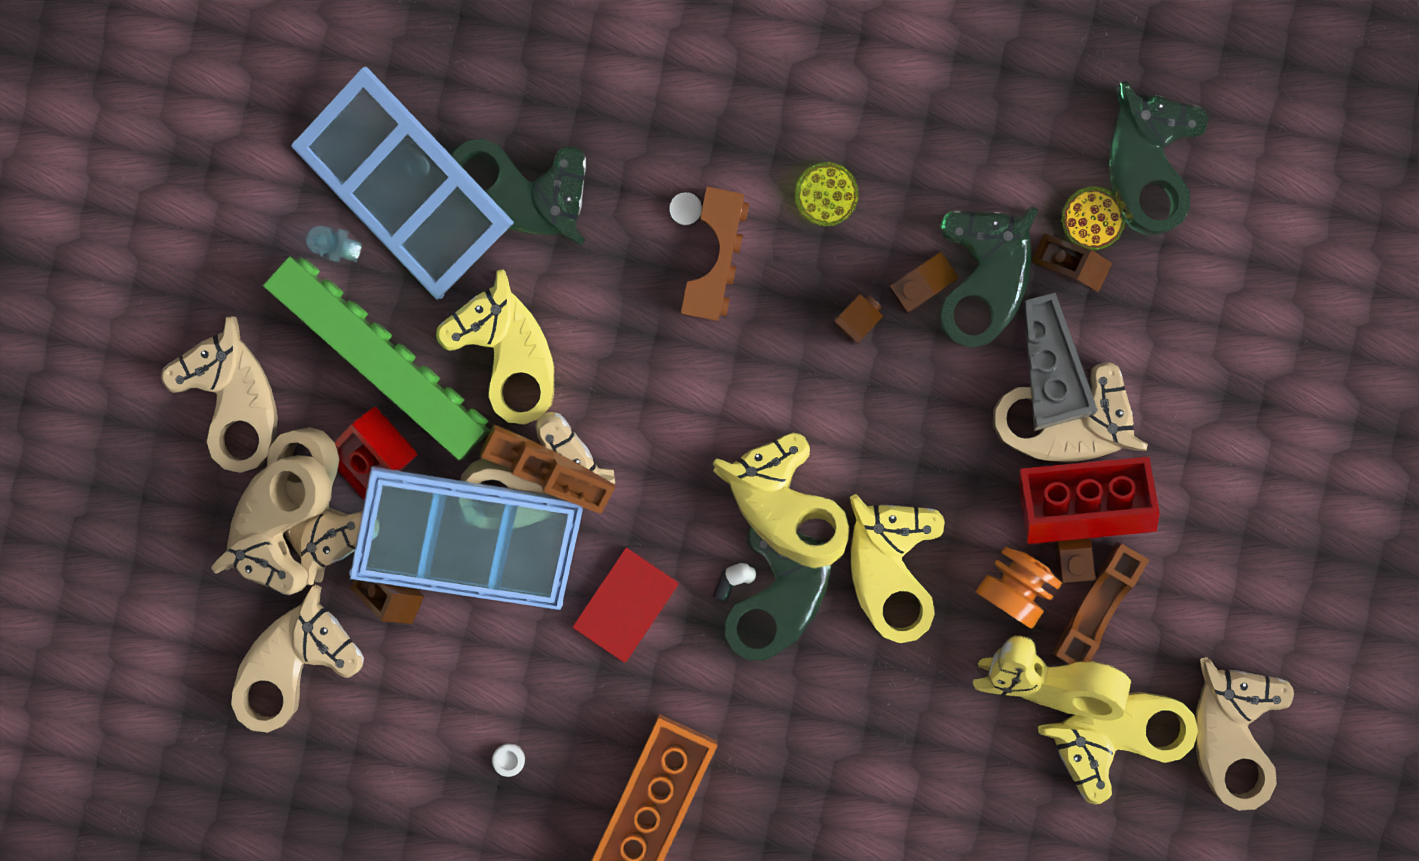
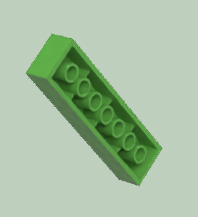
(377, 358)

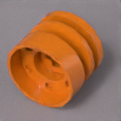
(1019, 586)

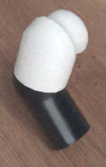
(733, 576)

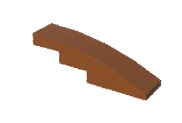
(548, 469)

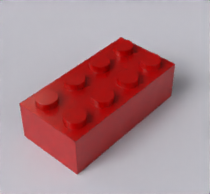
(1088, 500)

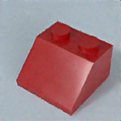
(368, 444)

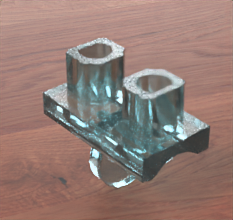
(332, 243)

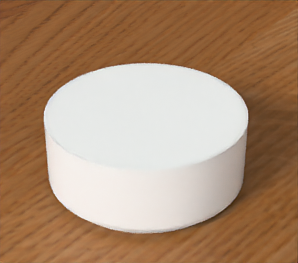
(685, 208)
(508, 759)

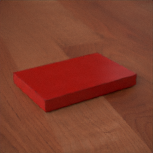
(625, 605)

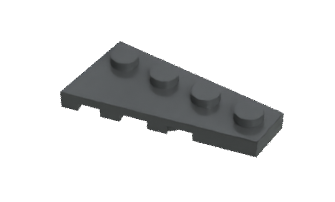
(1055, 371)

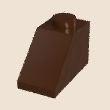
(1071, 262)
(923, 282)
(859, 318)
(1074, 560)
(388, 601)

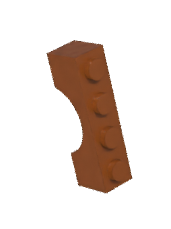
(722, 213)
(1100, 602)

